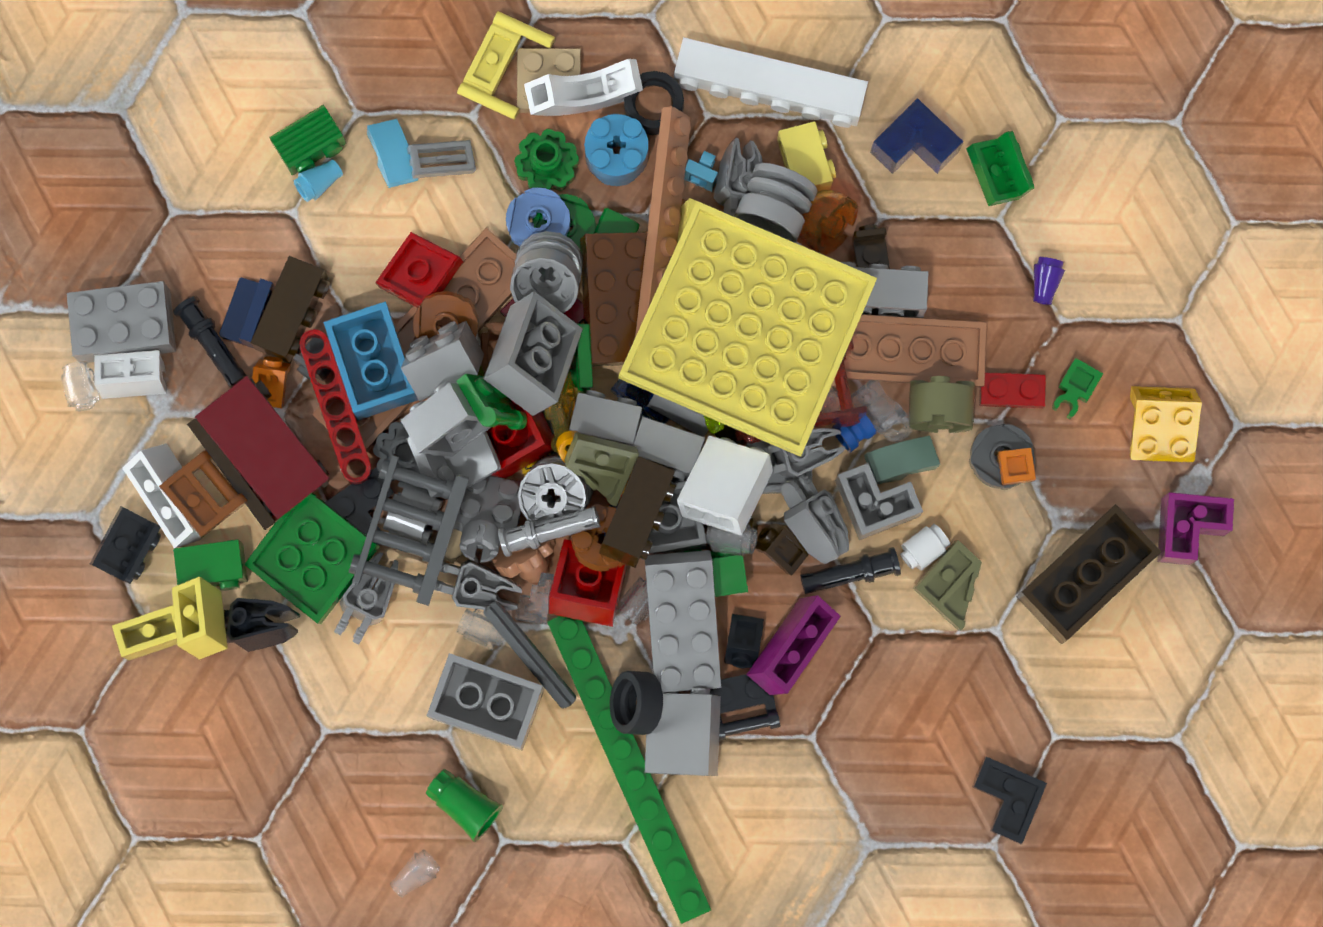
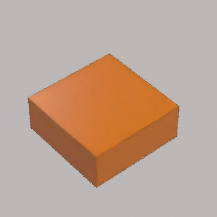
(1016, 466)

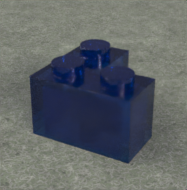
(920, 133)

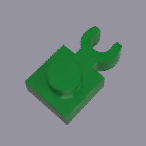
(1078, 384)

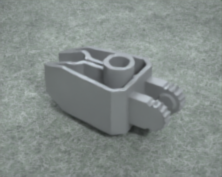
(735, 173)
(791, 465)
(815, 519)
(476, 586)
(366, 603)

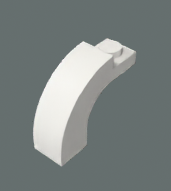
(583, 93)

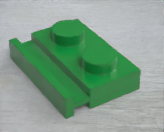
(581, 363)

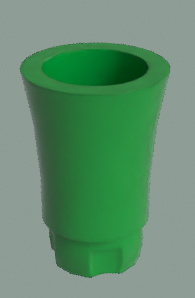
(464, 804)

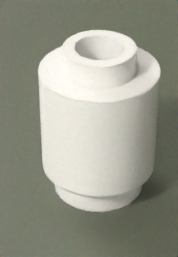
(924, 547)

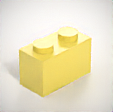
(804, 153)
(199, 618)
(146, 633)

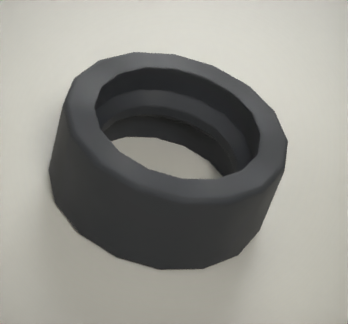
(658, 79)
(624, 712)

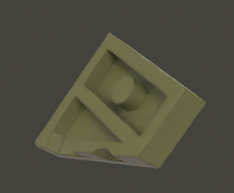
(950, 583)

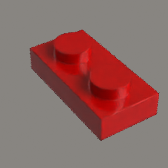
(1013, 390)

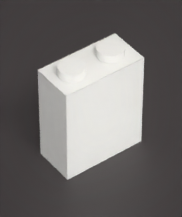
(725, 484)

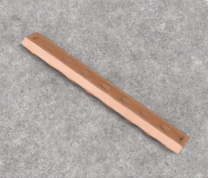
(665, 203)

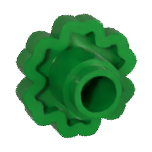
(546, 160)

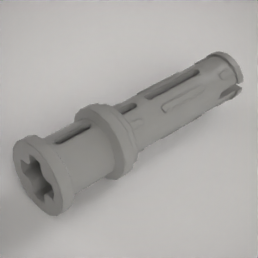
(533, 534)

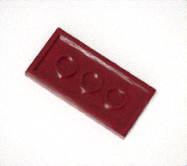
(262, 447)

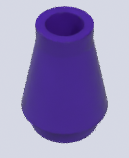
(1047, 278)

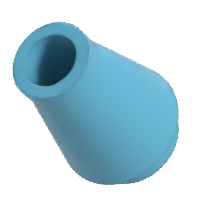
(317, 180)

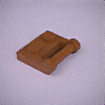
(194, 500)

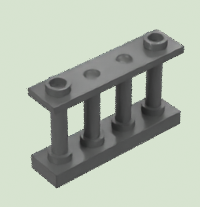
(441, 522)

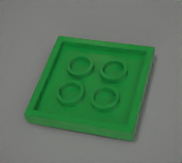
(309, 556)

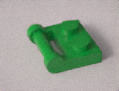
(490, 404)

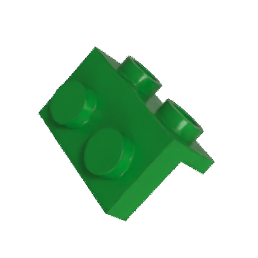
(1000, 169)

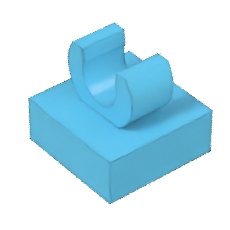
(702, 173)

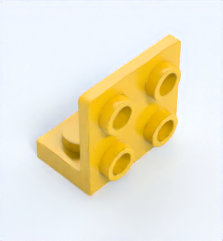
(1165, 423)

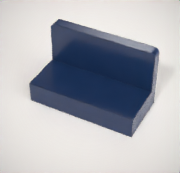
(246, 310)

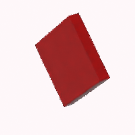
(418, 270)

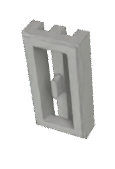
(416, 162)

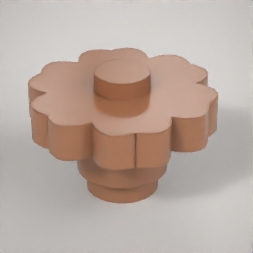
(525, 562)

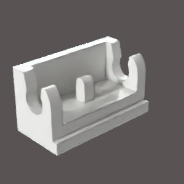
(129, 374)

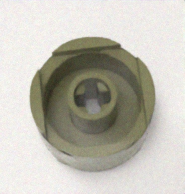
(941, 405)

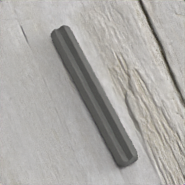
(529, 654)

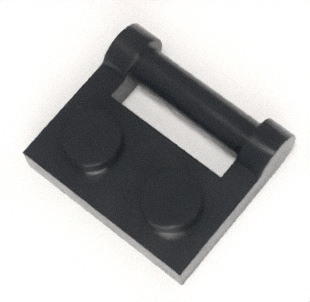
(743, 693)

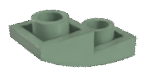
(901, 459)

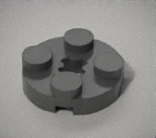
(982, 452)

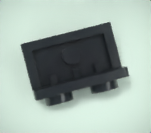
(126, 545)

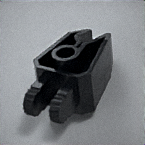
(259, 623)

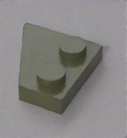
(602, 464)

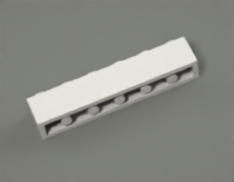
(770, 82)

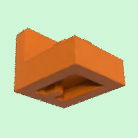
(273, 374)

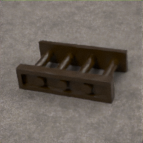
(255, 505)

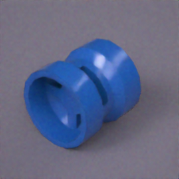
(852, 435)

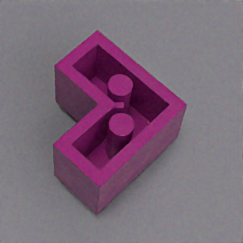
(1185, 518)

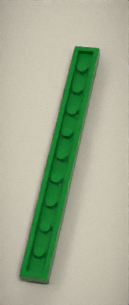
(629, 770)

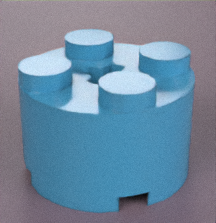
(612, 132)

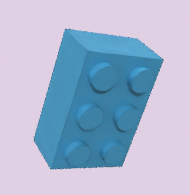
(370, 360)

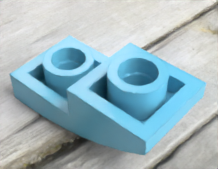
(392, 152)

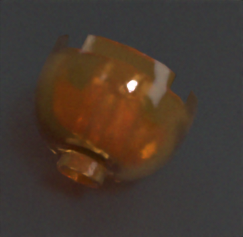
(827, 221)

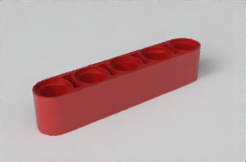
(331, 391)

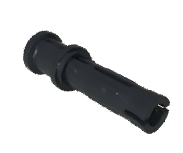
(202, 329)
(865, 568)

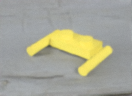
(494, 59)

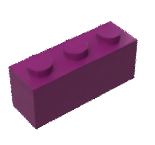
(793, 645)

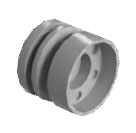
(777, 200)
(550, 267)
(552, 474)

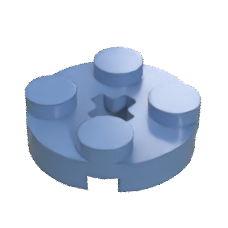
(528, 205)

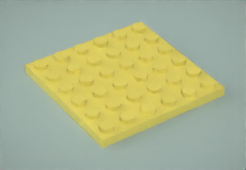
(748, 328)

